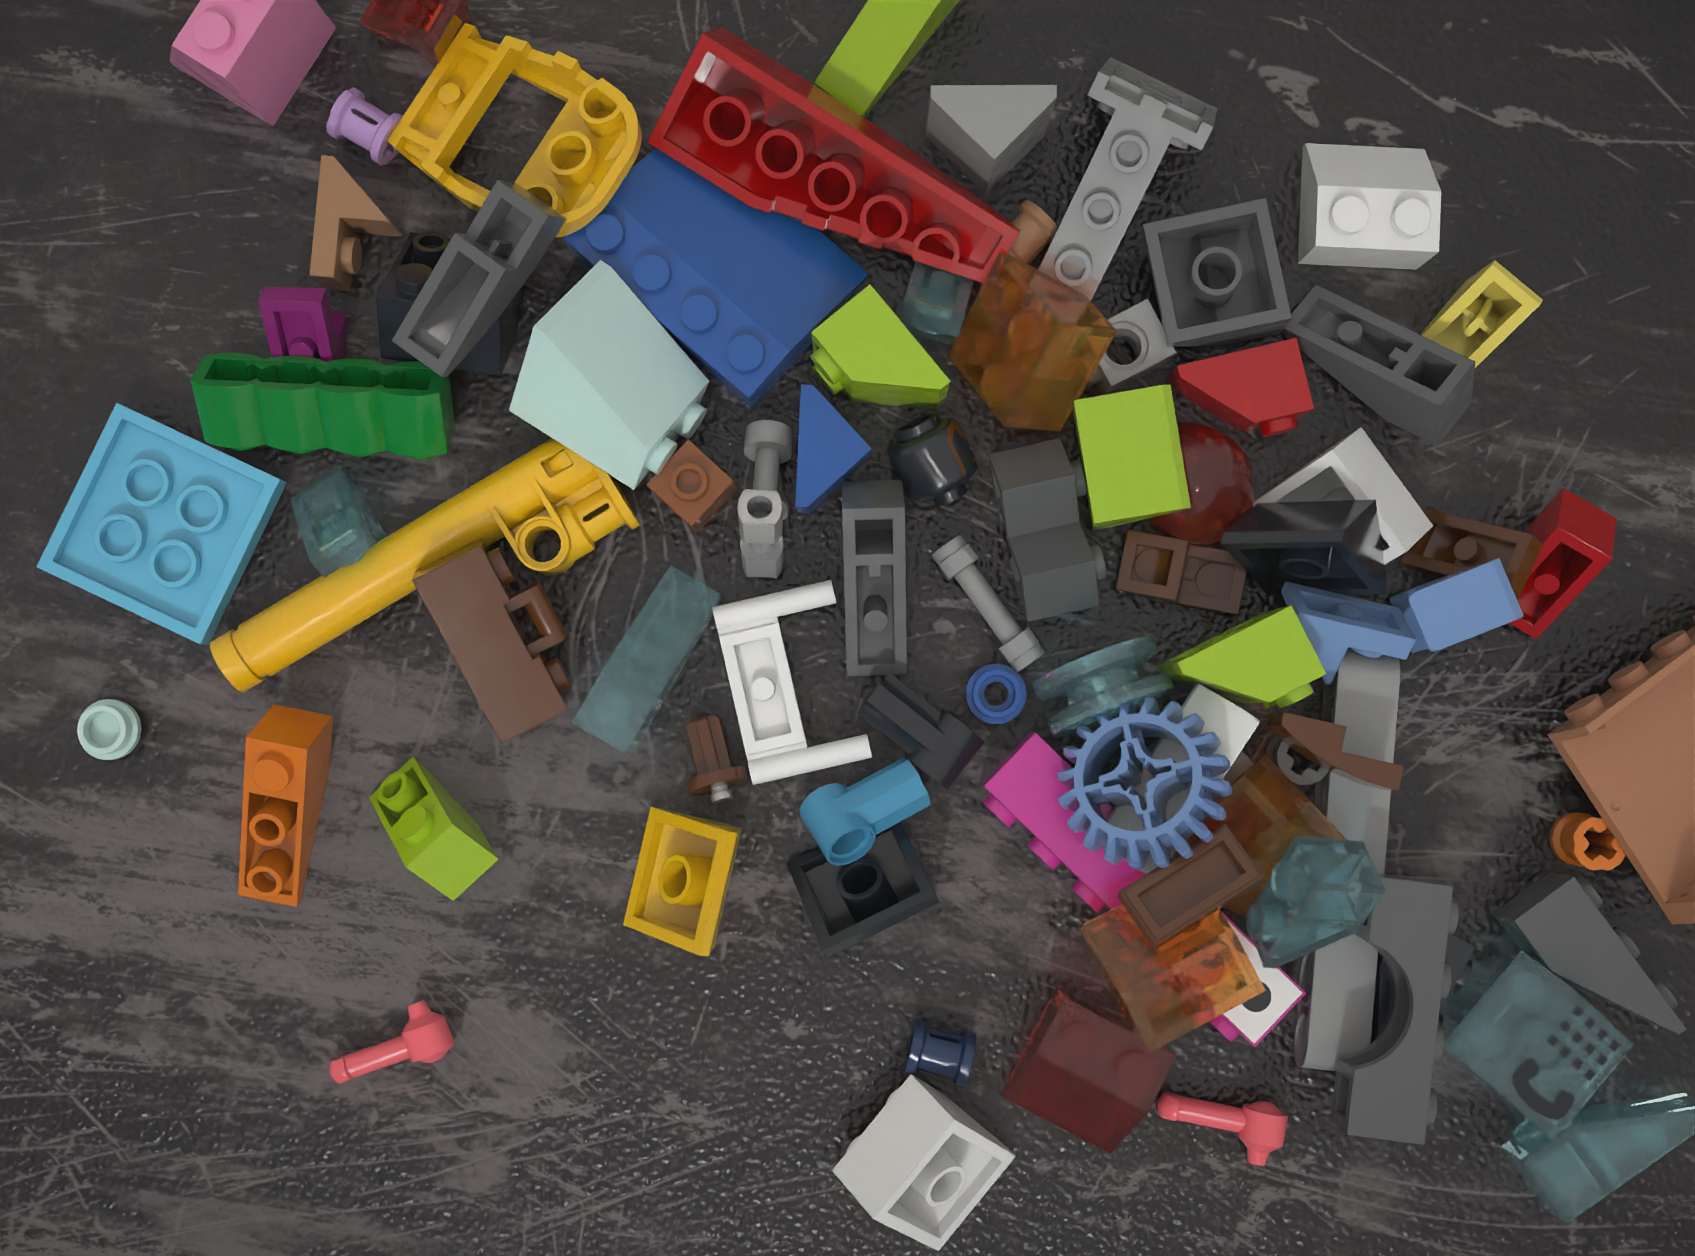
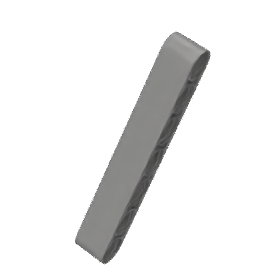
(1341, 977)

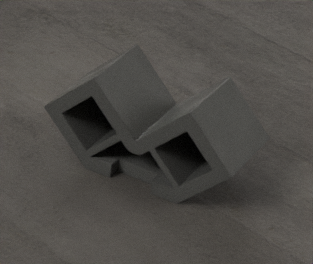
(1049, 551)

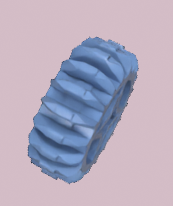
(1169, 778)

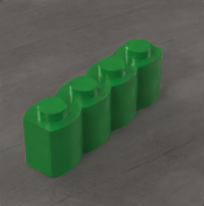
(320, 404)

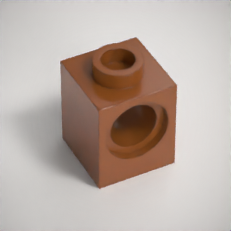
(692, 486)

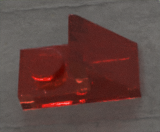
(421, 24)

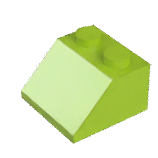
(875, 357)
(1253, 662)

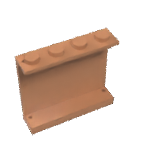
(1638, 767)

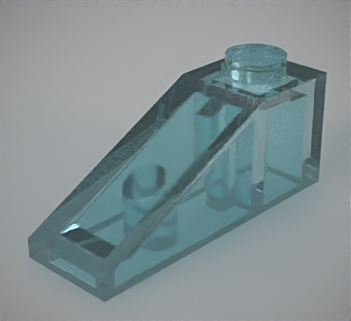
(647, 661)
(1599, 1150)

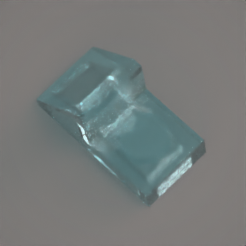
(935, 303)
(335, 522)

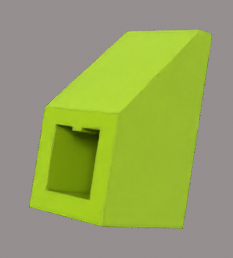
(432, 830)

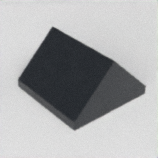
(1311, 545)
(865, 895)

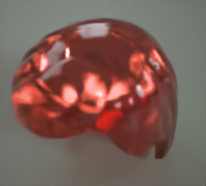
(1217, 486)

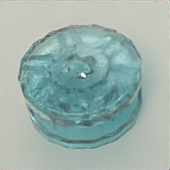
(1101, 684)

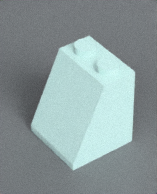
(609, 380)

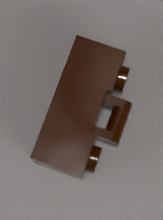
(477, 620)

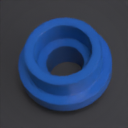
(1014, 688)

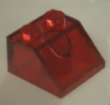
(1087, 1072)

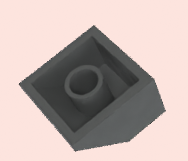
(1217, 275)

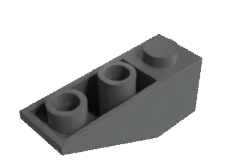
(1567, 934)

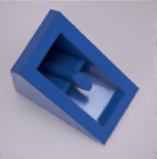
(826, 450)

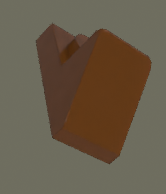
(1463, 543)

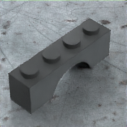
(1388, 1084)

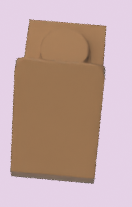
(341, 213)

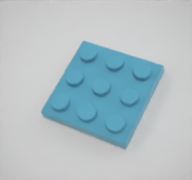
(161, 524)

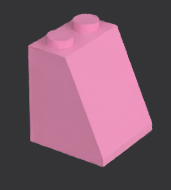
(253, 50)

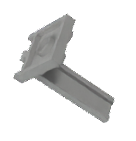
(1143, 124)

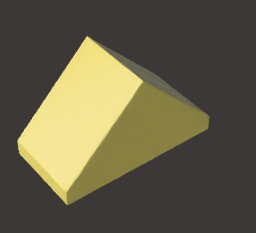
(1482, 313)

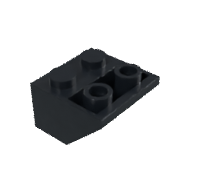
(403, 286)

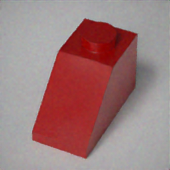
(1249, 387)
(1574, 551)

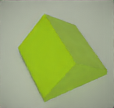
(1131, 456)

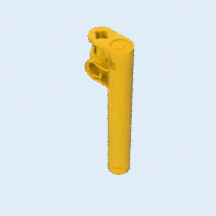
(531, 495)

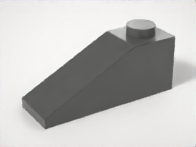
(1384, 364)
(874, 577)

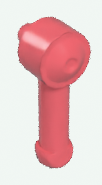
(422, 1039)
(1257, 1124)

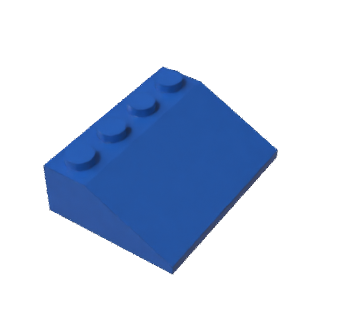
(717, 274)

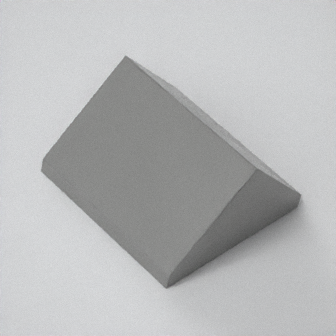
(988, 126)

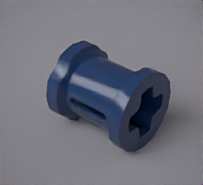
(940, 1053)

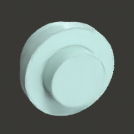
(109, 729)

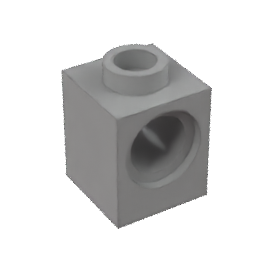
(1147, 338)

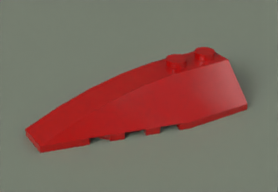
(820, 162)

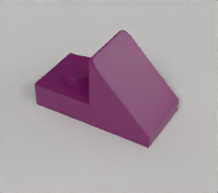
(302, 323)

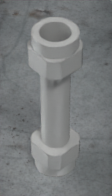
(957, 561)

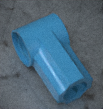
(850, 818)

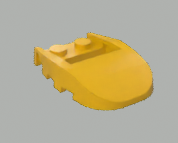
(576, 161)

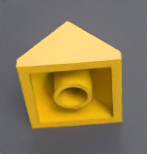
(682, 879)

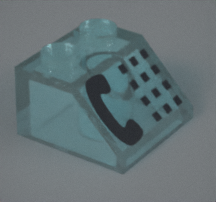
(1537, 1045)

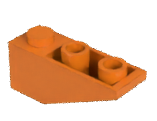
(282, 802)

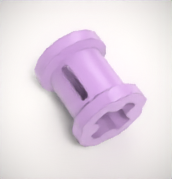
(363, 125)

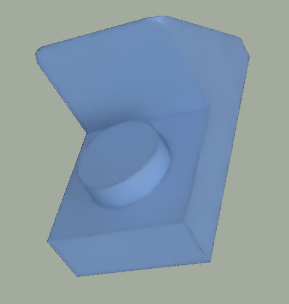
(1458, 606)
(1344, 621)

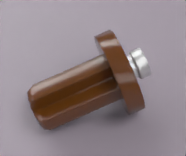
(712, 761)

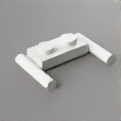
(765, 687)

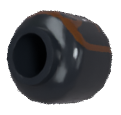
(933, 459)

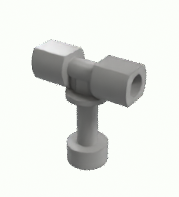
(761, 508)

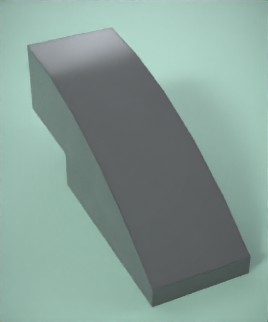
(478, 277)

